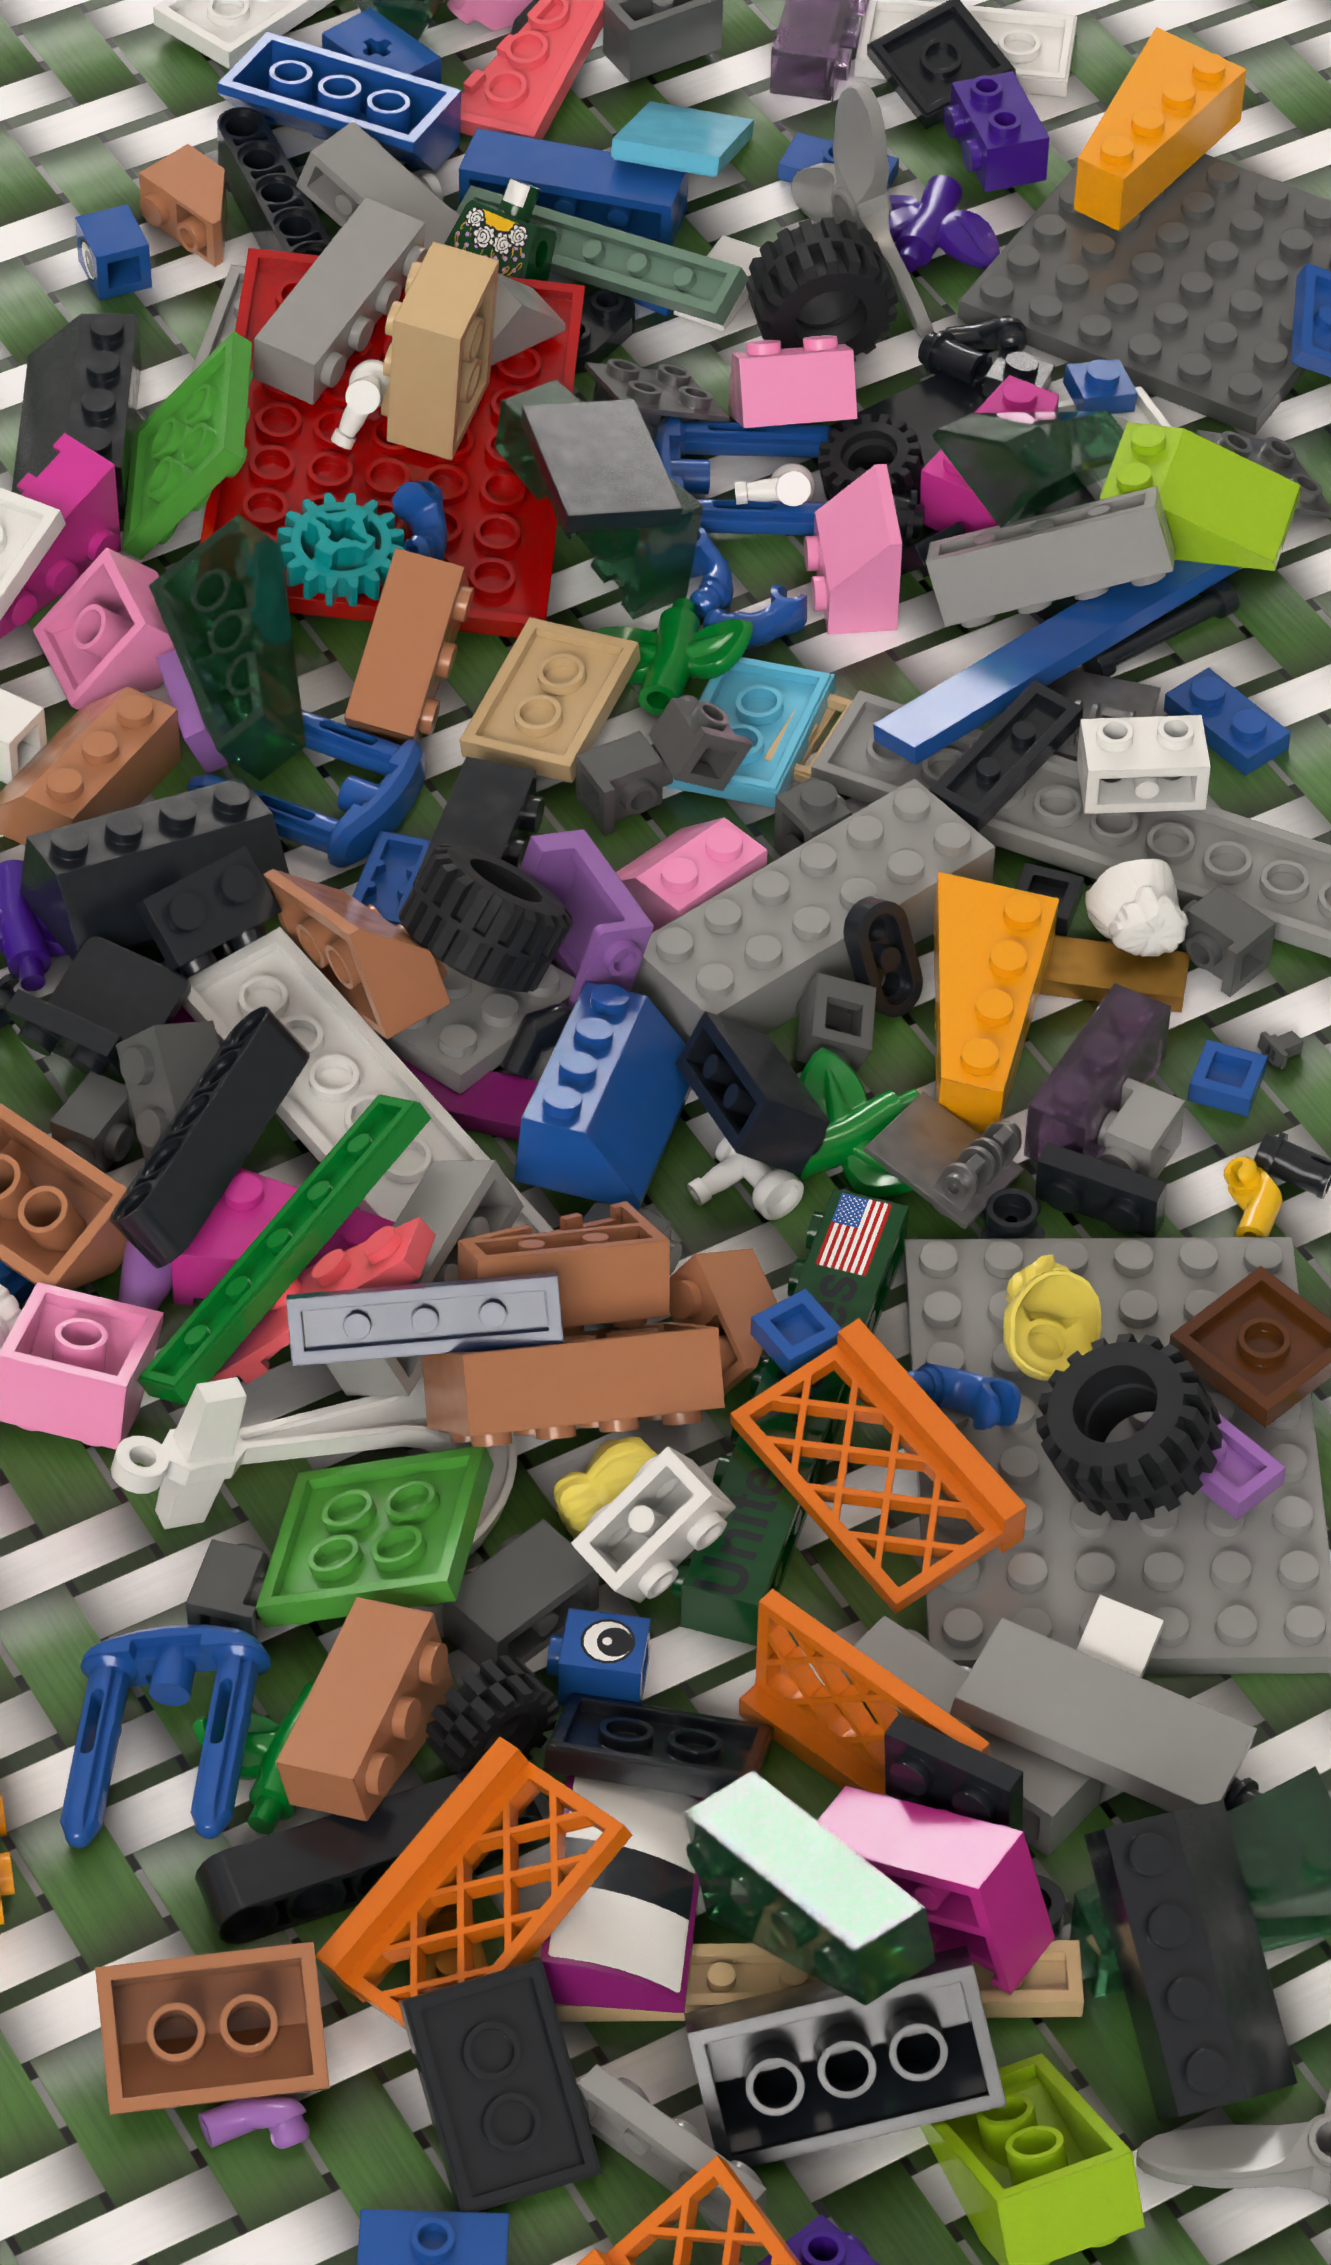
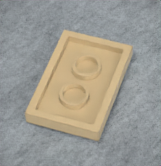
(550, 698)

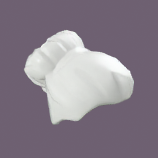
(1138, 907)

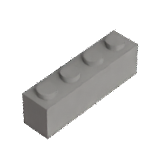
(338, 301)
(1051, 558)
(456, 1203)
(1053, 1794)

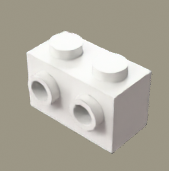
(1143, 764)
(654, 1526)

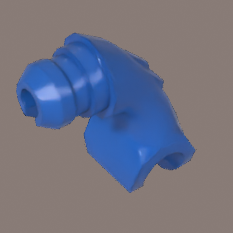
(423, 510)
(716, 585)
(778, 619)
(982, 1398)

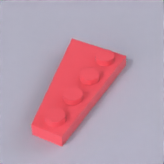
(532, 70)
(385, 1259)

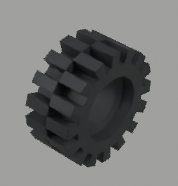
(868, 444)
(495, 1703)

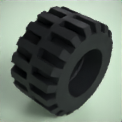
(823, 283)
(485, 918)
(1152, 1464)

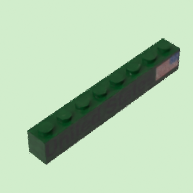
(850, 1274)

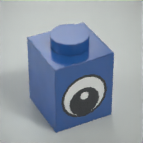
(113, 252)
(601, 1656)

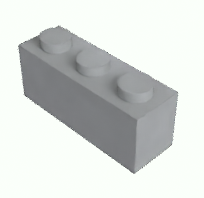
(358, 167)

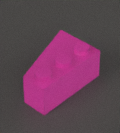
(944, 490)
(86, 494)
(237, 1221)
(961, 1869)

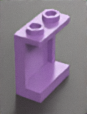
(608, 923)

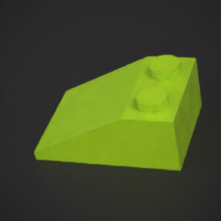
(1213, 499)
(1039, 2171)

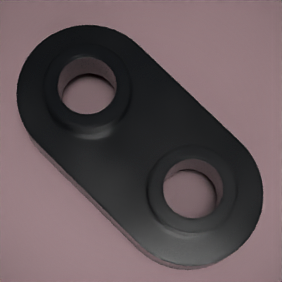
(605, 325)
(882, 946)

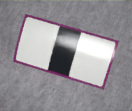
(637, 1921)

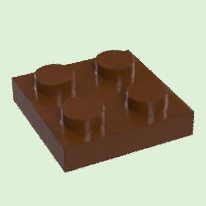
(1259, 1346)

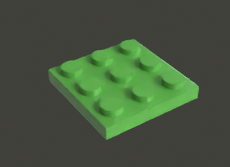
(188, 446)
(377, 1534)

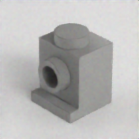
(1143, 1131)

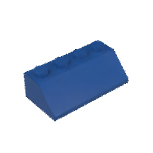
(328, 90)
(604, 1100)

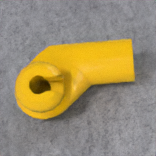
(1255, 1195)

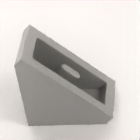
(521, 319)

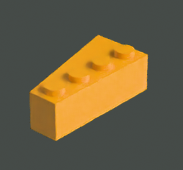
(1156, 127)
(987, 983)

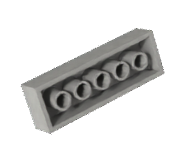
(770, 934)

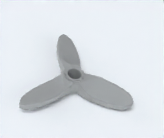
(857, 188)
(1244, 2155)

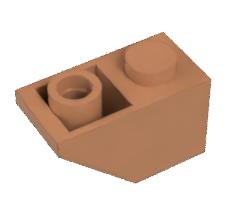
(187, 201)
(724, 1293)

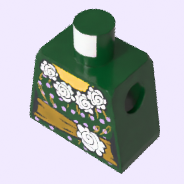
(507, 233)

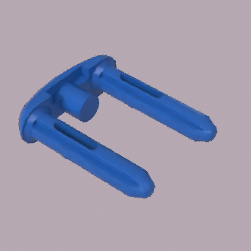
(730, 438)
(366, 804)
(167, 1662)

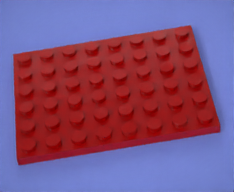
(490, 514)

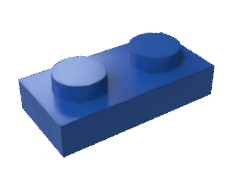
(1312, 320)
(1231, 721)

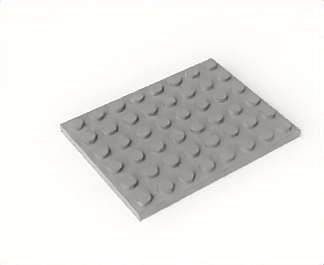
(1228, 1589)

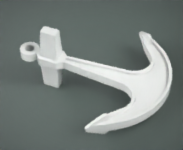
(213, 1446)

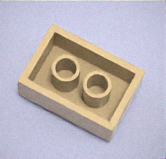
(439, 349)

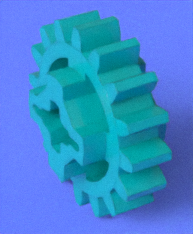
(339, 548)

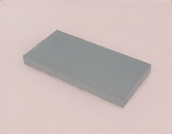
(1101, 1720)

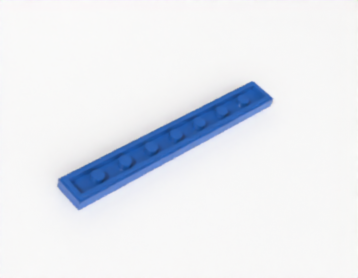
(1037, 655)

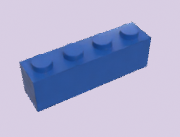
(580, 182)

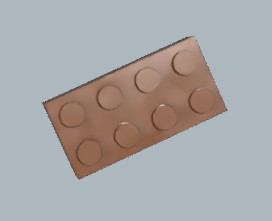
(586, 1381)

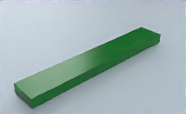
(283, 1248)

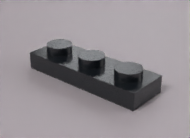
(1007, 754)

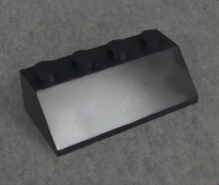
(85, 387)
(96, 870)
(1190, 1960)
(826, 2071)

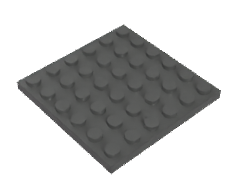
(1183, 294)

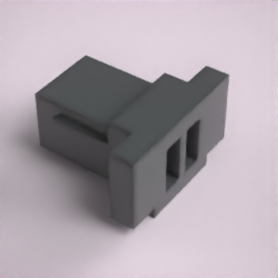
(1280, 1047)

